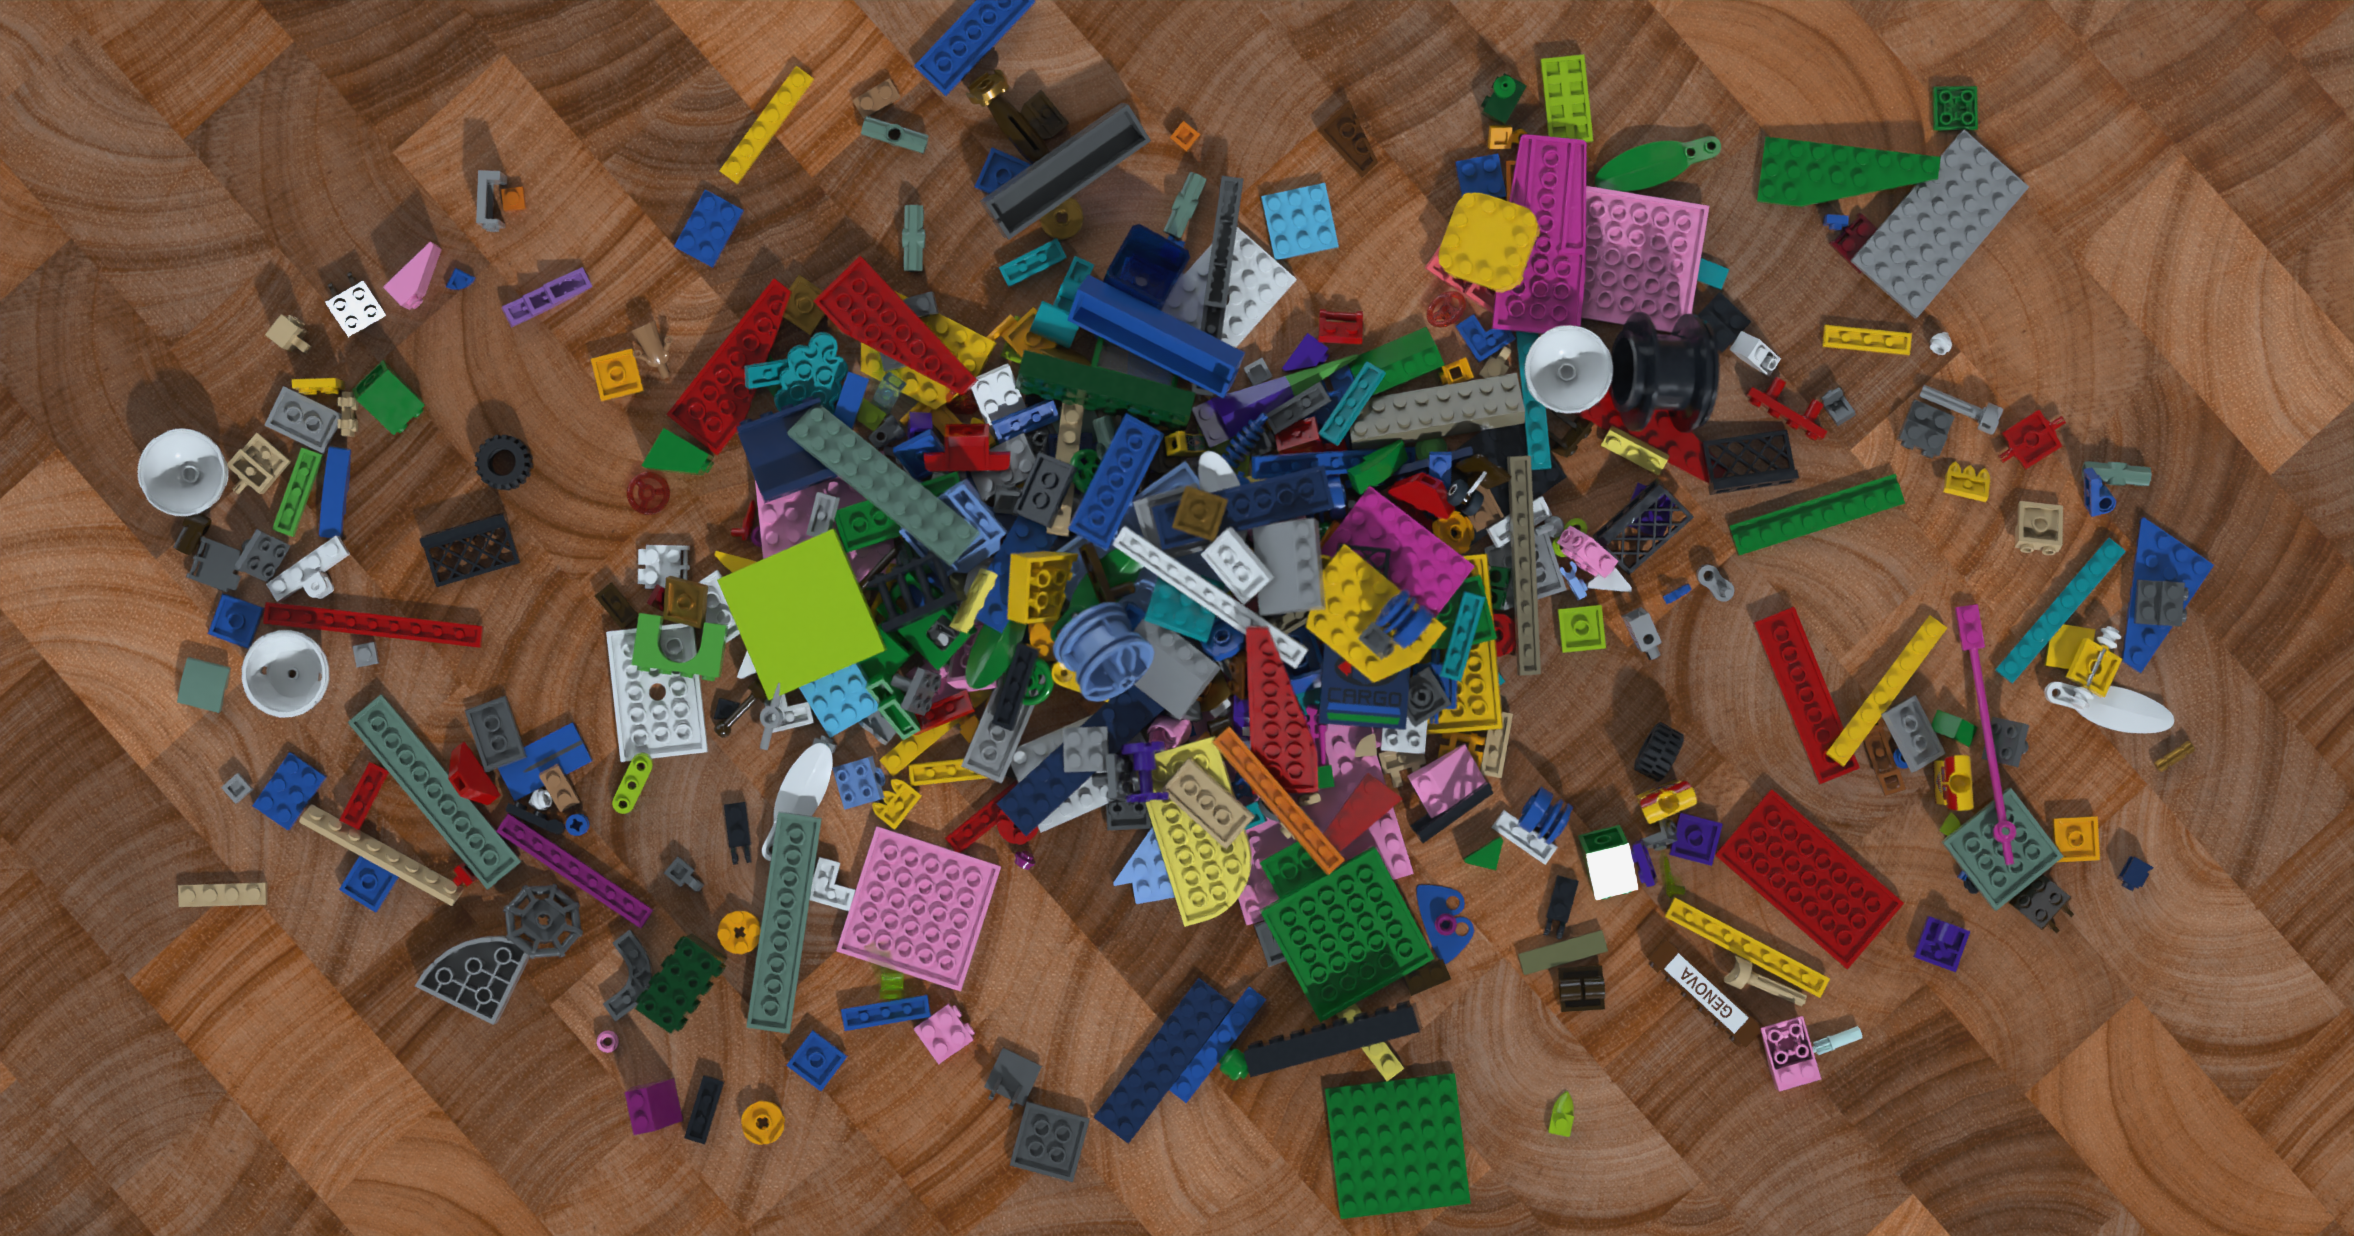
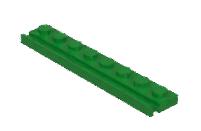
(1816, 514)

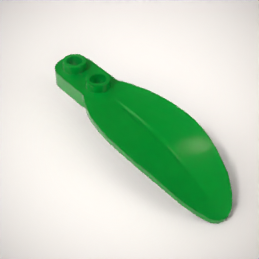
(1653, 163)
(1118, 570)
(992, 654)

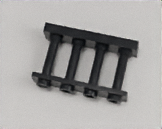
(932, 604)

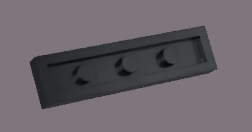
(1016, 686)

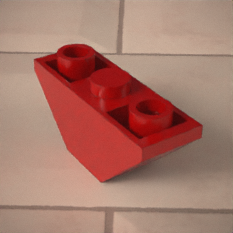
(1424, 494)
(470, 777)

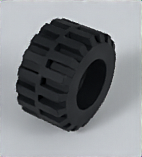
(485, 462)
(1659, 752)

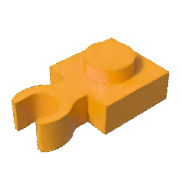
(1502, 136)

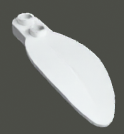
(1217, 475)
(2118, 710)
(802, 787)

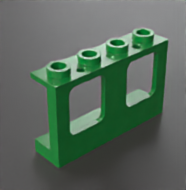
(917, 632)

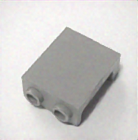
(485, 199)

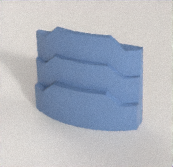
(966, 503)

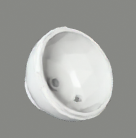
(276, 691)

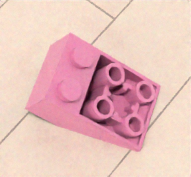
(1790, 1054)

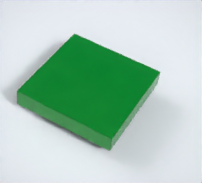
(1955, 108)

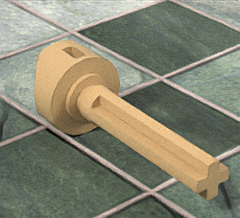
(1743, 974)

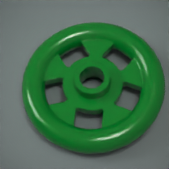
(1087, 470)
(1044, 690)

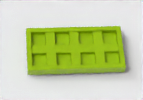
(1567, 97)

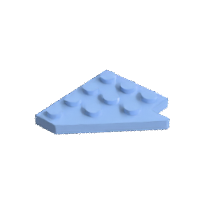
(1147, 872)

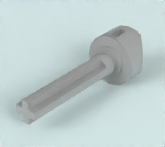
(1987, 418)

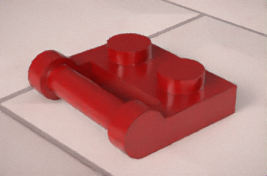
(1340, 331)

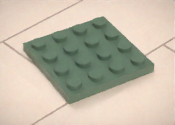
(1983, 856)

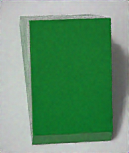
(1953, 728)
(1487, 855)

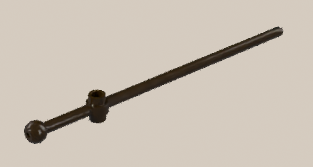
(723, 728)

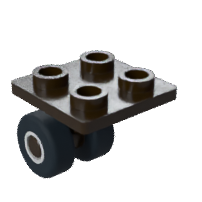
(1479, 472)

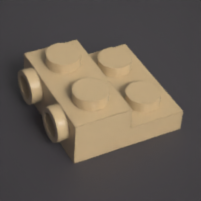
(2039, 527)

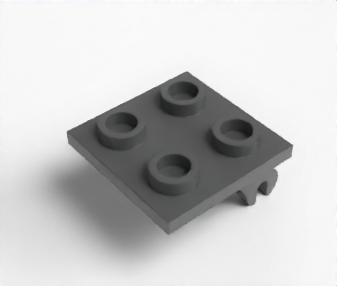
(1012, 1077)

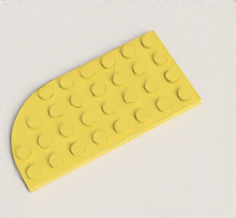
(1200, 869)

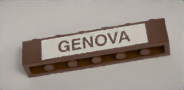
(1704, 992)

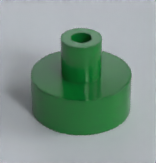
(1501, 91)

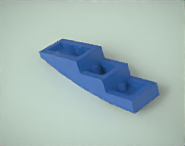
(851, 399)
(335, 492)

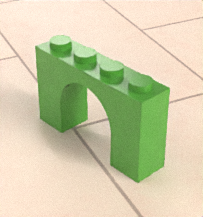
(649, 653)

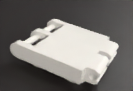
(660, 563)

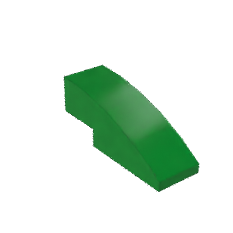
(1378, 466)
(889, 703)

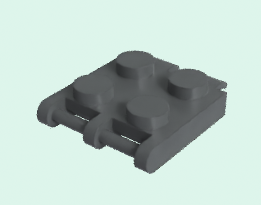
(216, 565)

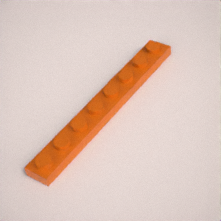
(1278, 800)

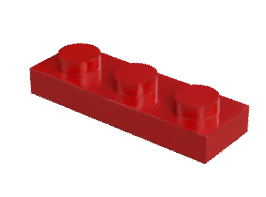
(946, 711)
(364, 796)

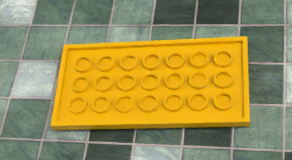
(1479, 689)

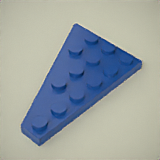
(2158, 559)

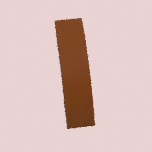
(1883, 761)

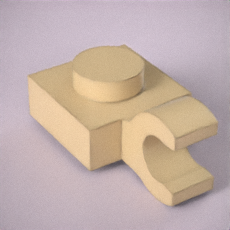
(1496, 367)

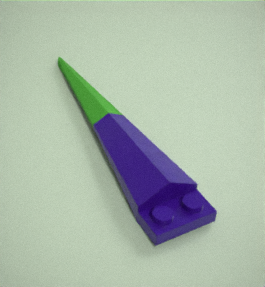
(1225, 417)

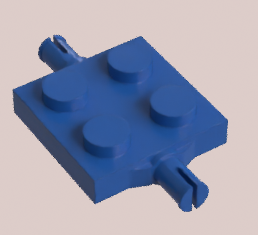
(1448, 685)

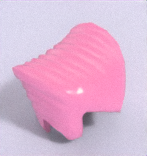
(1169, 730)

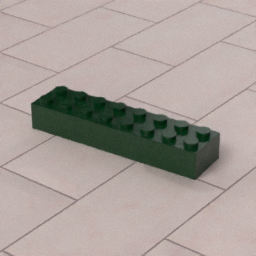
(1104, 391)

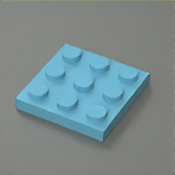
(1299, 221)
(840, 699)

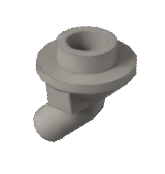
(1553, 525)

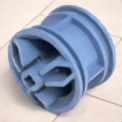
(1103, 651)

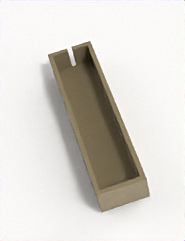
(1439, 412)

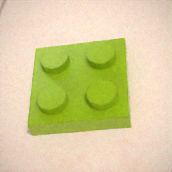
(1581, 628)

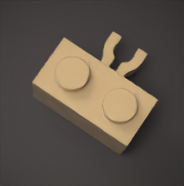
(288, 333)

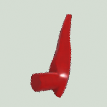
(747, 523)

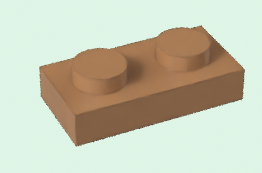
(877, 98)
(559, 787)

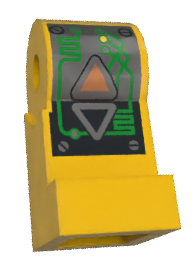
(1187, 444)

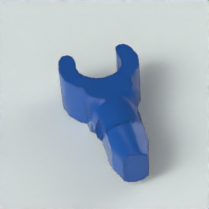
(1674, 595)

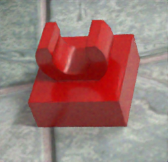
(464, 875)

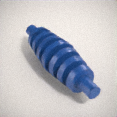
(1245, 440)

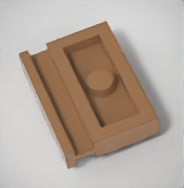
(1488, 512)

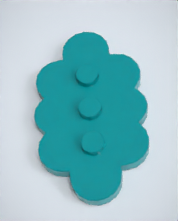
(812, 372)

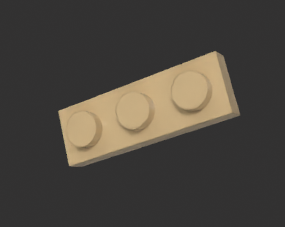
(1496, 748)

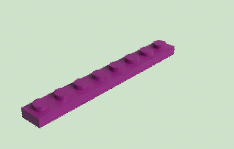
(575, 870)

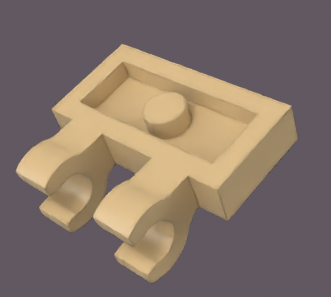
(348, 423)
(1393, 762)

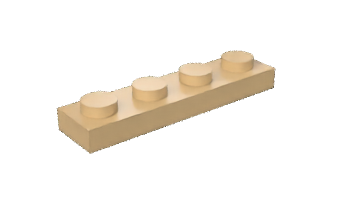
(223, 894)

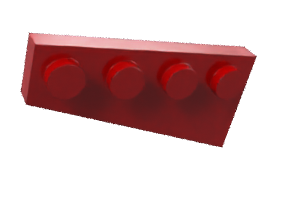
(1361, 810)

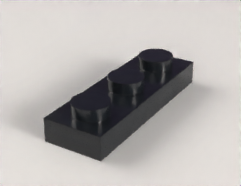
(704, 1109)

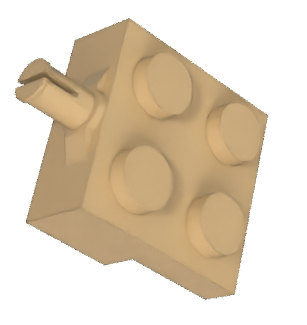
(257, 465)

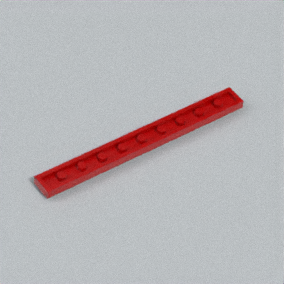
(373, 624)

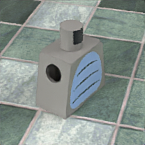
(1640, 624)

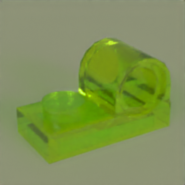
(892, 986)

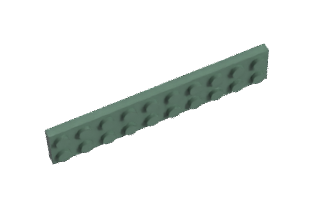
(883, 483)
(433, 793)
(784, 922)

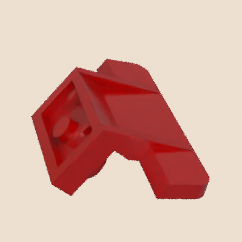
(1304, 438)
(967, 451)

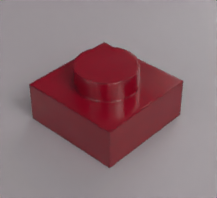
(657, 597)

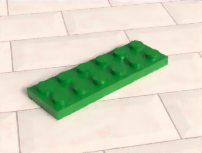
(867, 525)

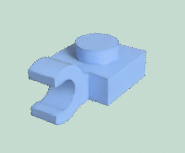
(1577, 586)

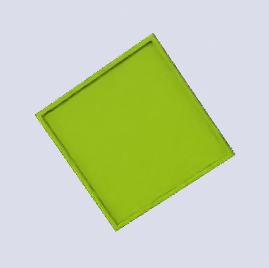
(802, 614)

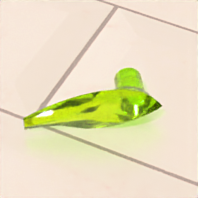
(1670, 886)

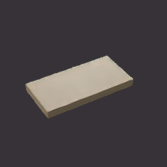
(1208, 803)

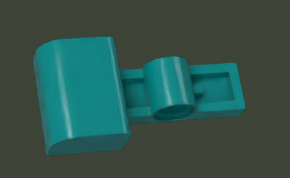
(1052, 320)

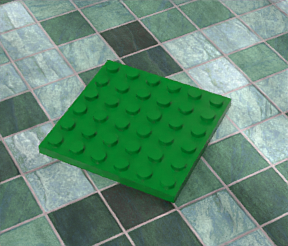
(1347, 934)
(1397, 1145)

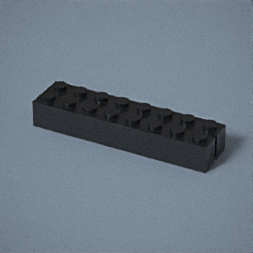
(1332, 1039)

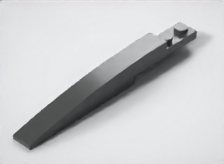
(1221, 261)

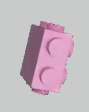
(1586, 552)

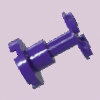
(1145, 762)

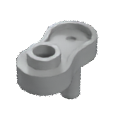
(1718, 586)

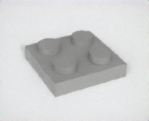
(1085, 749)

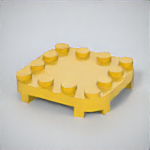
(1488, 241)

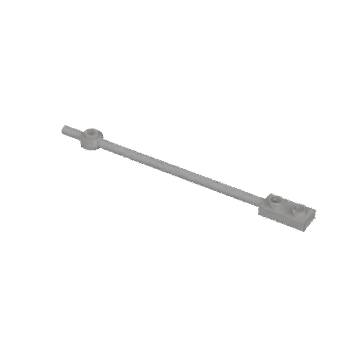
(820, 522)

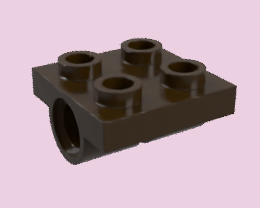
(1581, 988)

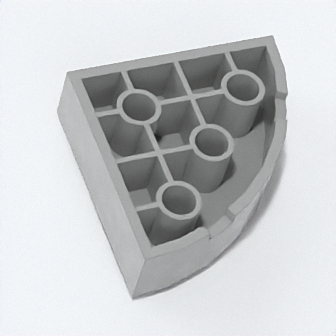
(477, 976)

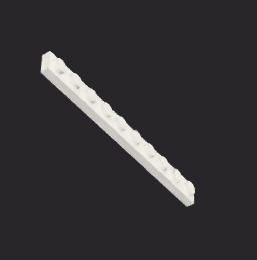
(1204, 592)

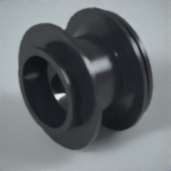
(1665, 372)

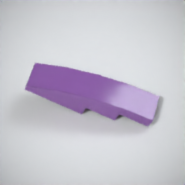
(546, 297)

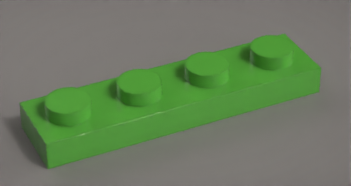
(297, 492)

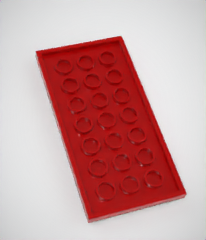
(1809, 879)

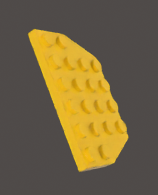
(964, 343)
(1352, 602)

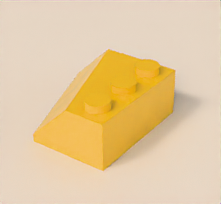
(1038, 585)

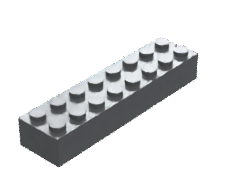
(1065, 170)

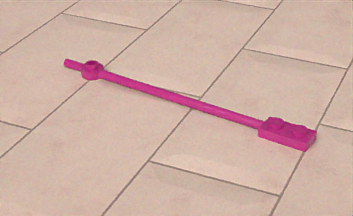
(1972, 639)

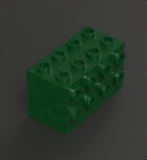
(681, 983)

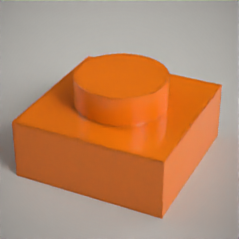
(1184, 136)
(513, 199)

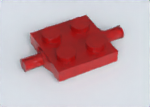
(2031, 439)

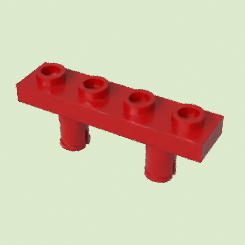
(1776, 409)

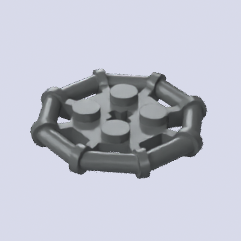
(543, 933)

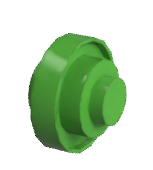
(1433, 445)

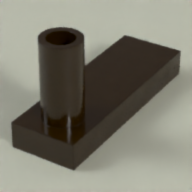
(1098, 578)

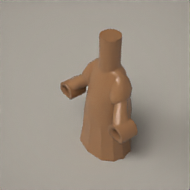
(655, 353)

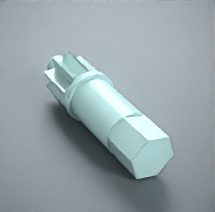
(1831, 1042)

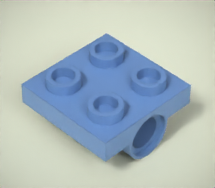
(859, 782)

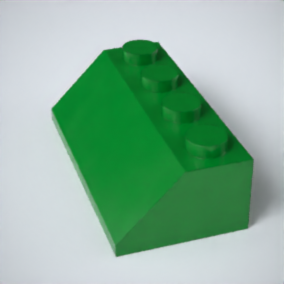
(1401, 359)

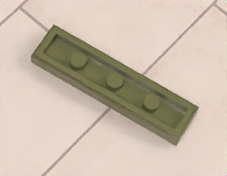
(1562, 952)

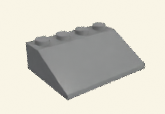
(1294, 559)
(1177, 670)

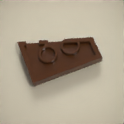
(1348, 139)

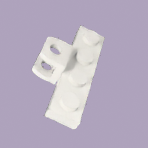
(310, 572)

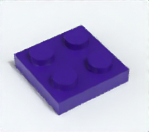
(1696, 839)
(1641, 855)

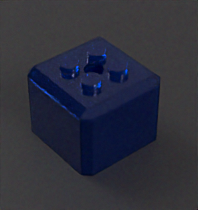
(1149, 257)

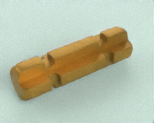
(2174, 756)

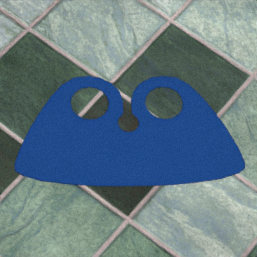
(1431, 905)

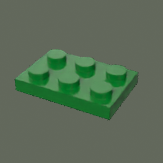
(1290, 869)

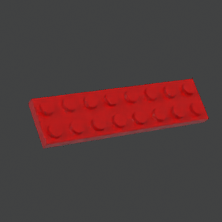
(1803, 691)

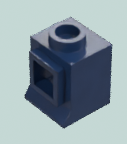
(2134, 873)

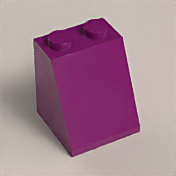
(653, 1106)

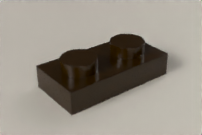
(617, 605)
(1426, 977)

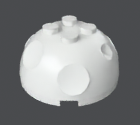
(1568, 369)
(182, 472)

